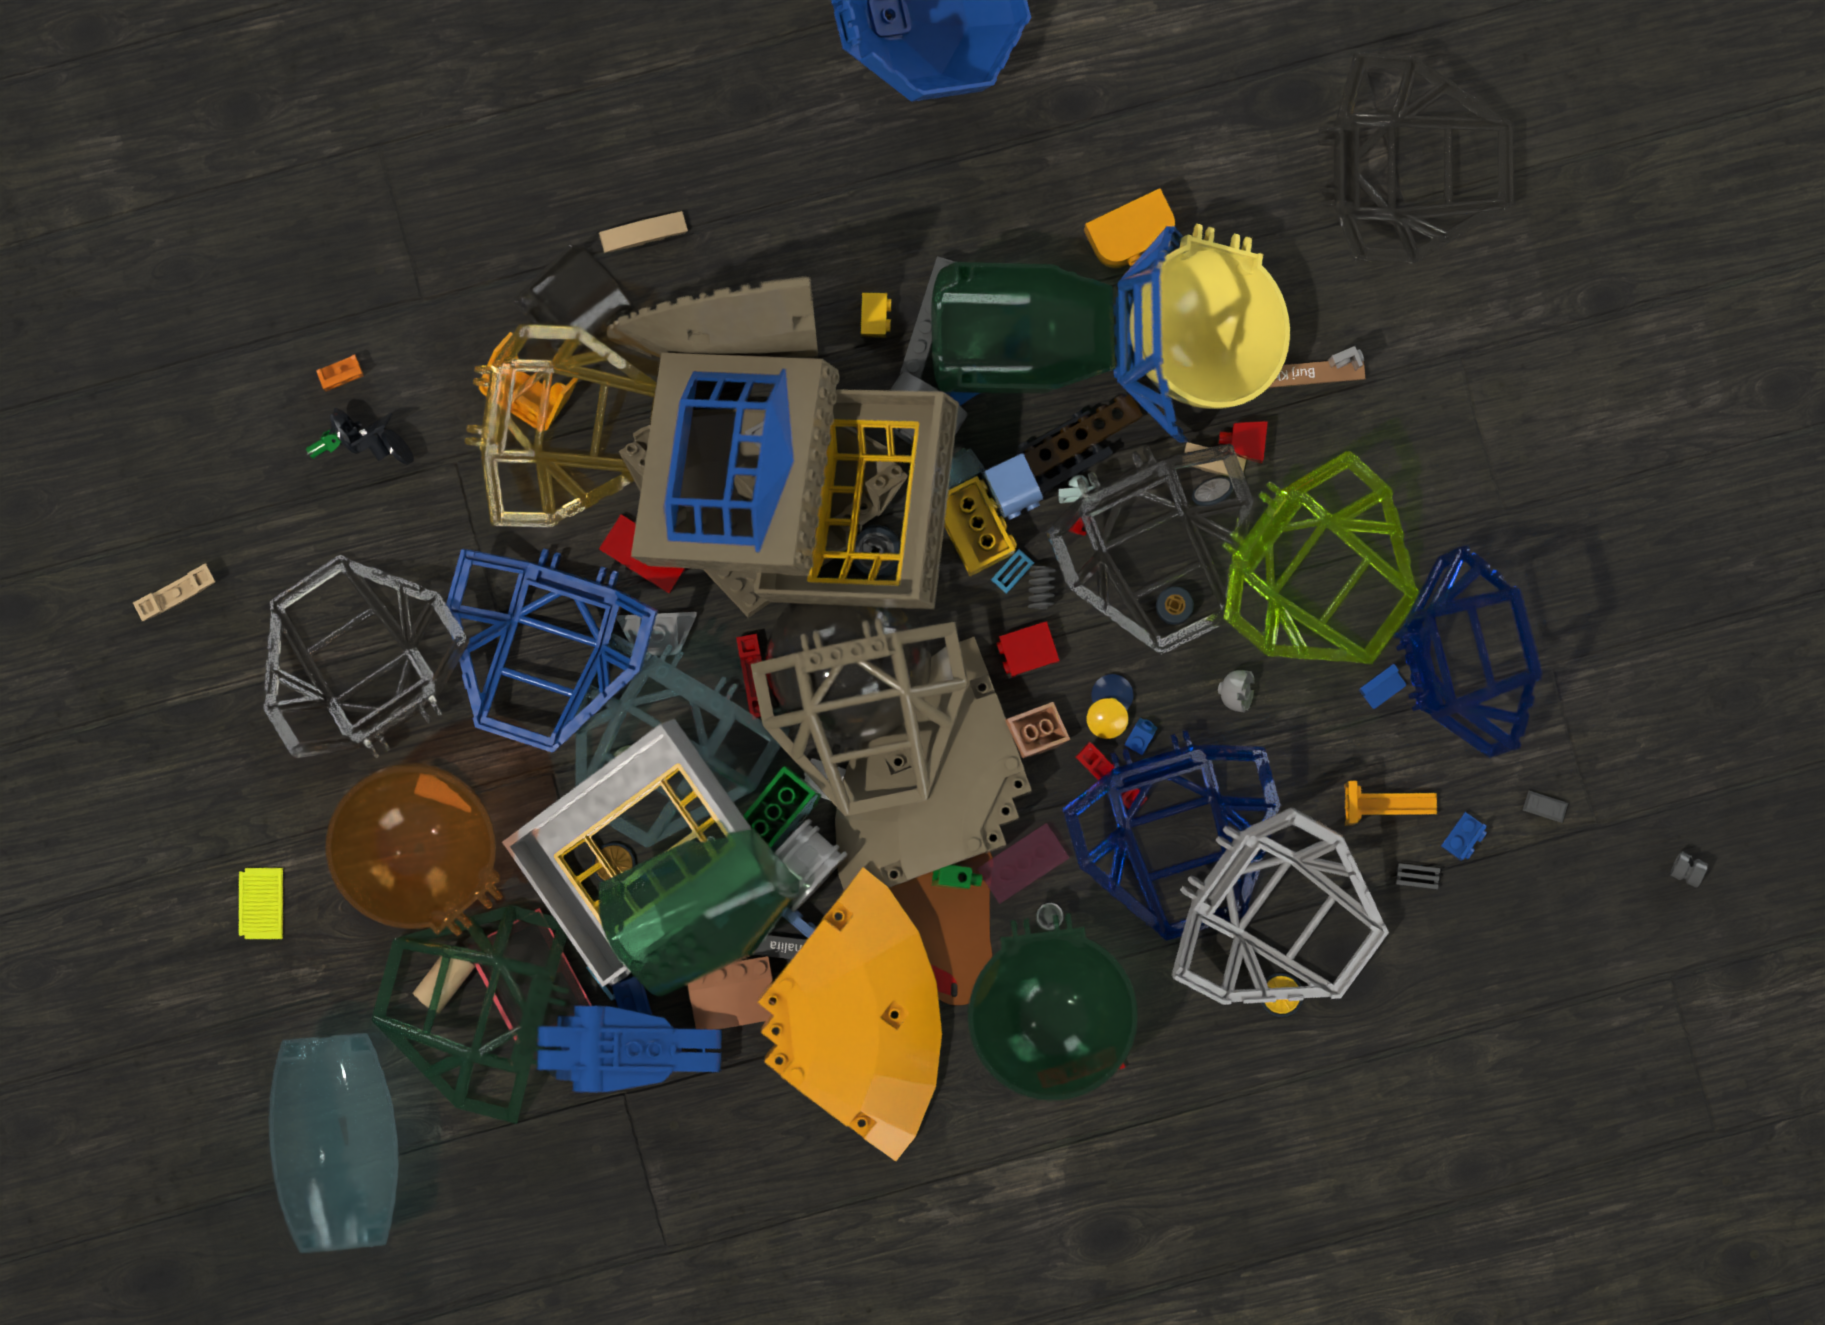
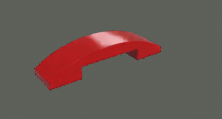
(749, 654)
(1099, 766)

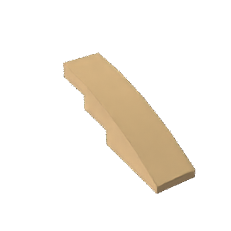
(643, 232)

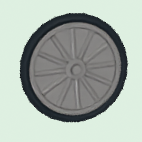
(1212, 491)

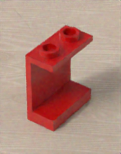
(1027, 649)

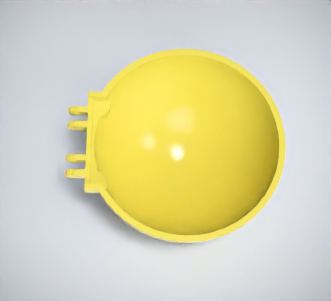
(1218, 323)

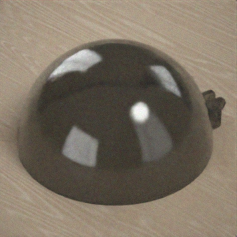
(837, 625)

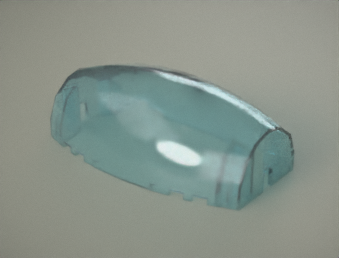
(333, 1143)

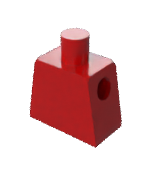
(1247, 440)

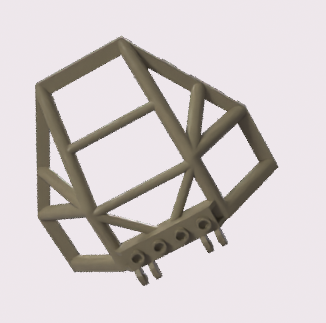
(911, 698)

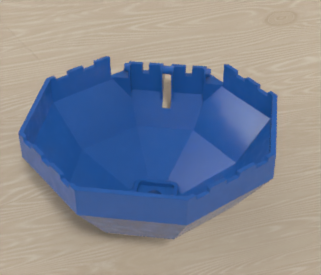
(932, 44)

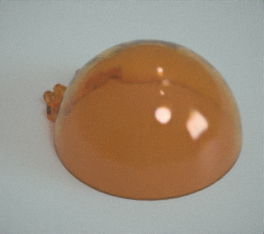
(413, 848)

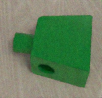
(948, 877)

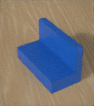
(1382, 687)

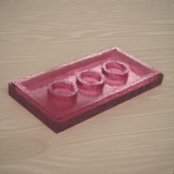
(1023, 863)

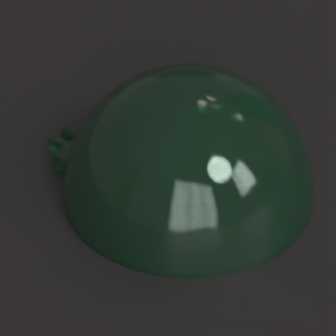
(1052, 1013)

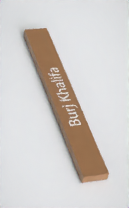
(1315, 374)

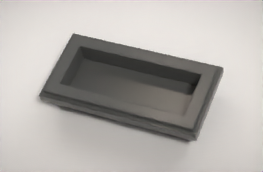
(1545, 806)

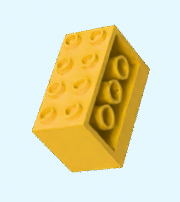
(969, 539)

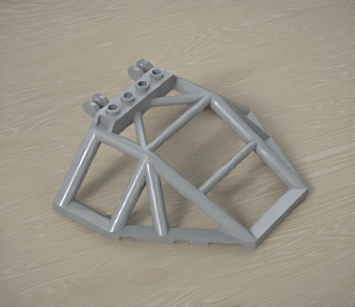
(1220, 885)

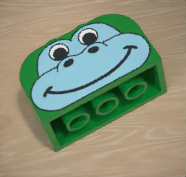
(782, 808)

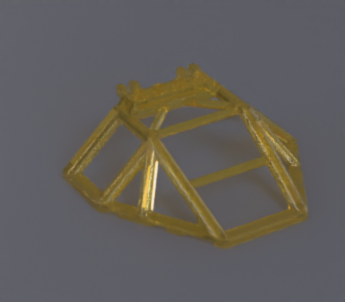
(498, 421)

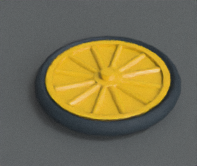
(1282, 1007)

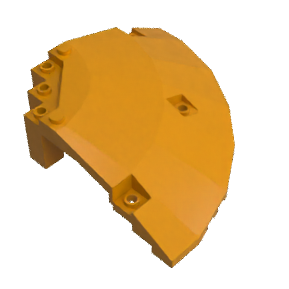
(838, 1023)

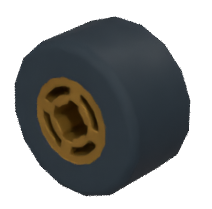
(1174, 605)

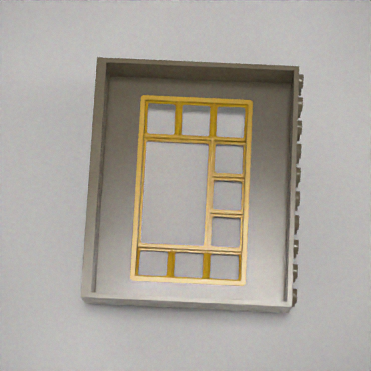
(934, 422)

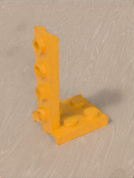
(1385, 804)

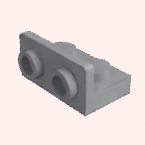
(1345, 357)

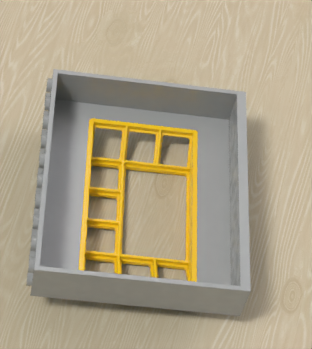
(593, 805)

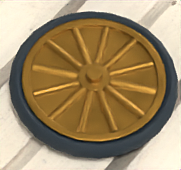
(619, 857)

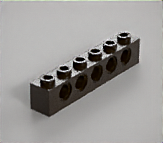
(1130, 412)

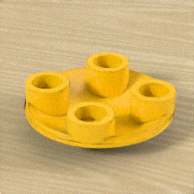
(1107, 718)

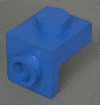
(1141, 735)

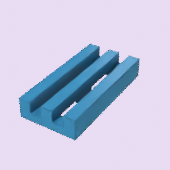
(1015, 568)

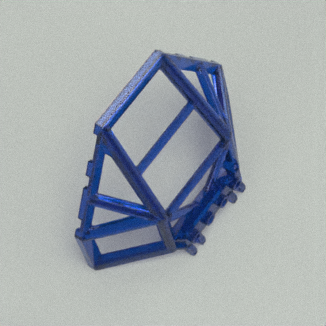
(1429, 687)
(1144, 775)

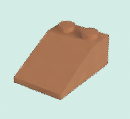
(1037, 730)

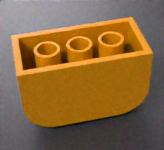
(1129, 230)

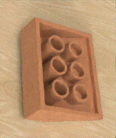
(731, 995)

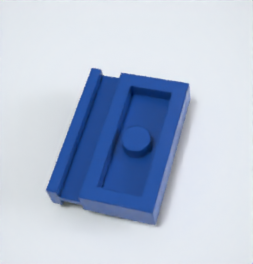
(631, 996)

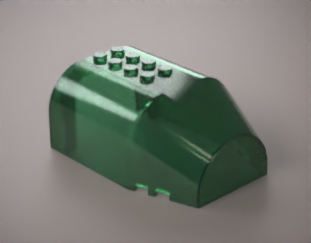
(1019, 328)
(695, 908)

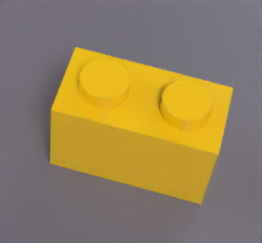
(875, 314)

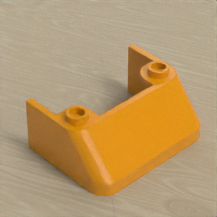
(528, 404)

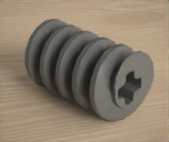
(1041, 590)

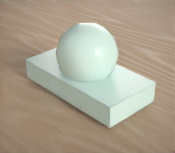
(1073, 492)

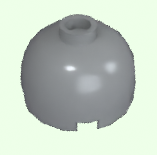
(1236, 690)

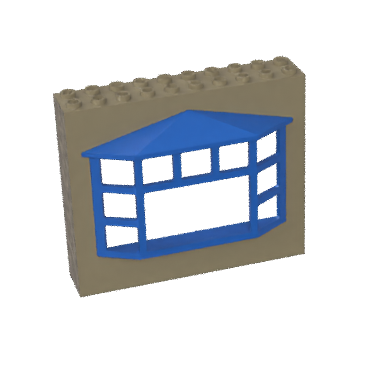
(786, 475)

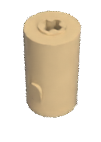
(455, 976)

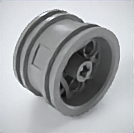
(809, 859)

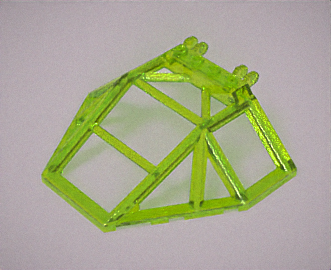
(1275, 521)

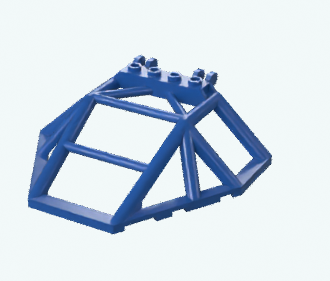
(1129, 364)
(559, 584)

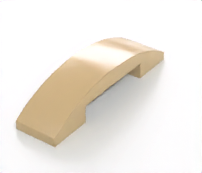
(174, 593)

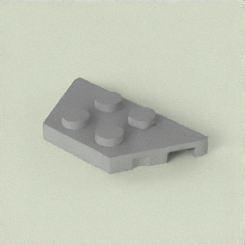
(667, 629)

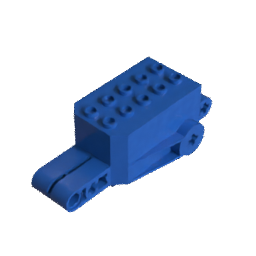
(623, 1049)

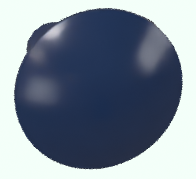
(1113, 687)

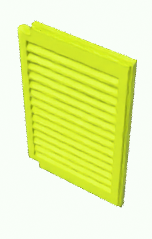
(261, 903)

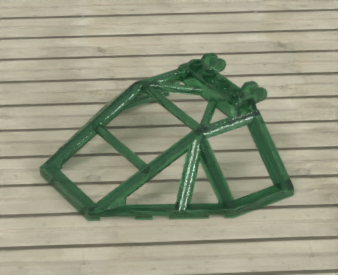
(490, 955)

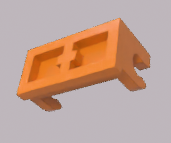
(340, 373)

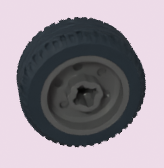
(882, 540)

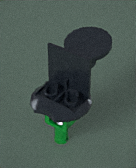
(374, 437)

